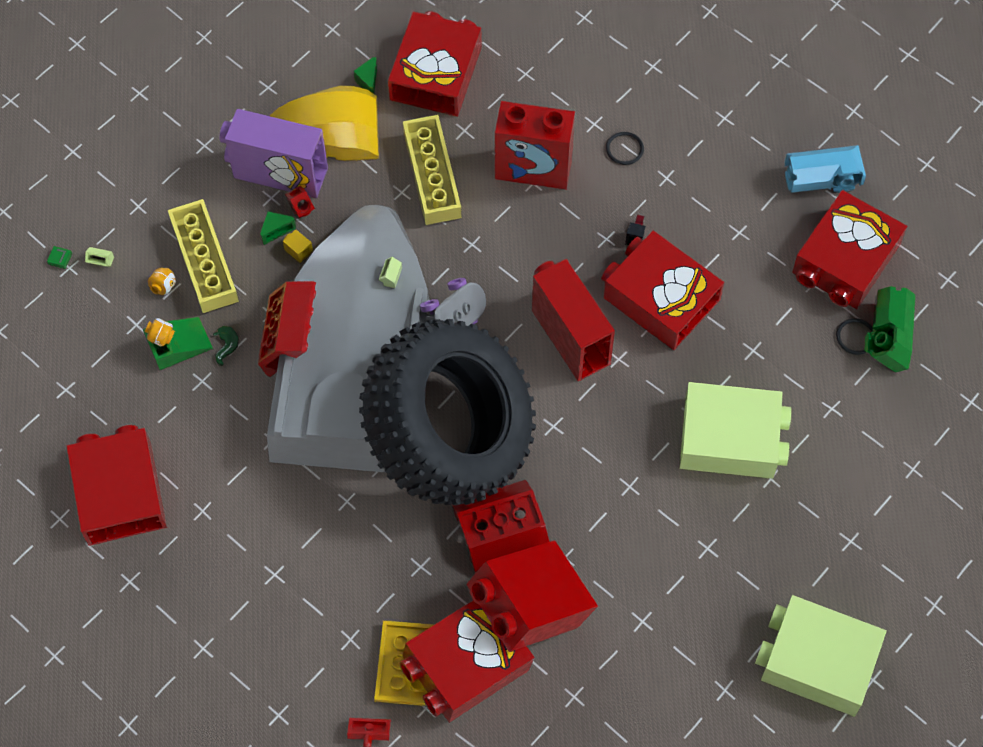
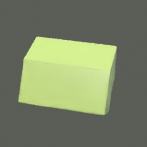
(101, 253)
(390, 272)

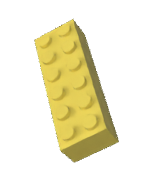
(432, 170)
(203, 256)

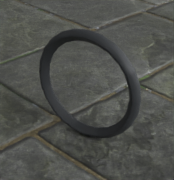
(624, 162)
(839, 331)

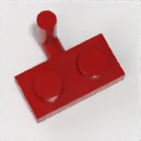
(368, 729)

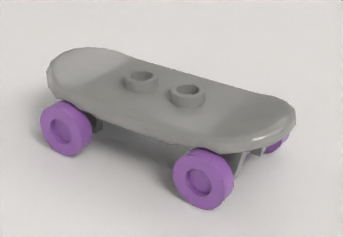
(463, 305)

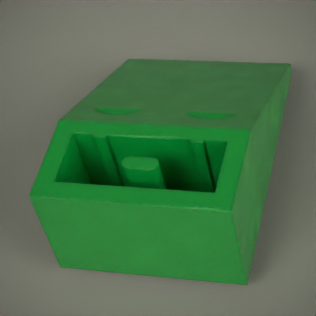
(188, 341)

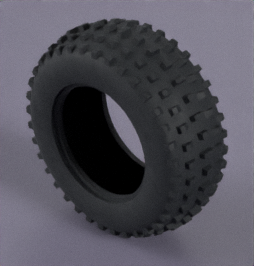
(401, 428)

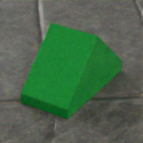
(366, 75)
(276, 226)

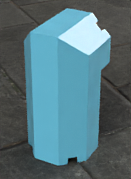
(824, 169)

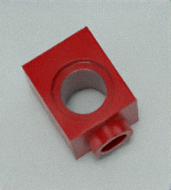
(297, 195)

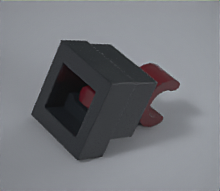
(635, 230)

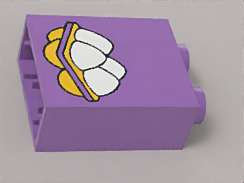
(275, 152)

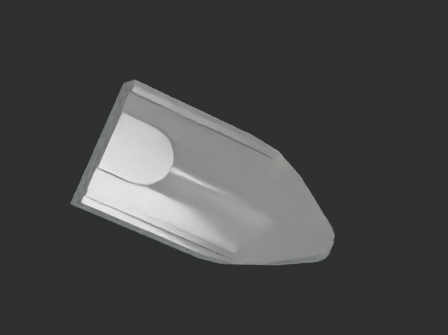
(354, 315)

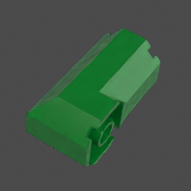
(892, 328)

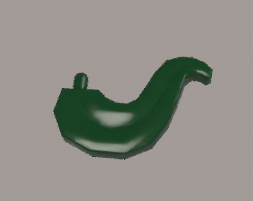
(231, 341)

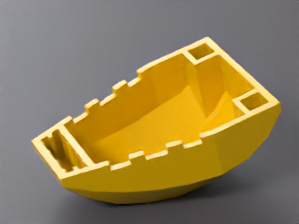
(344, 115)

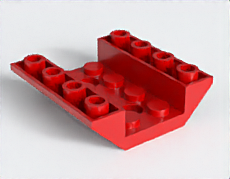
(286, 323)
(504, 530)

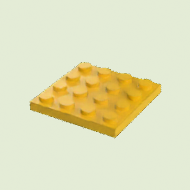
(391, 682)

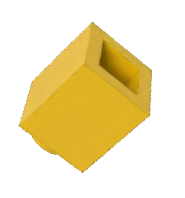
(297, 246)

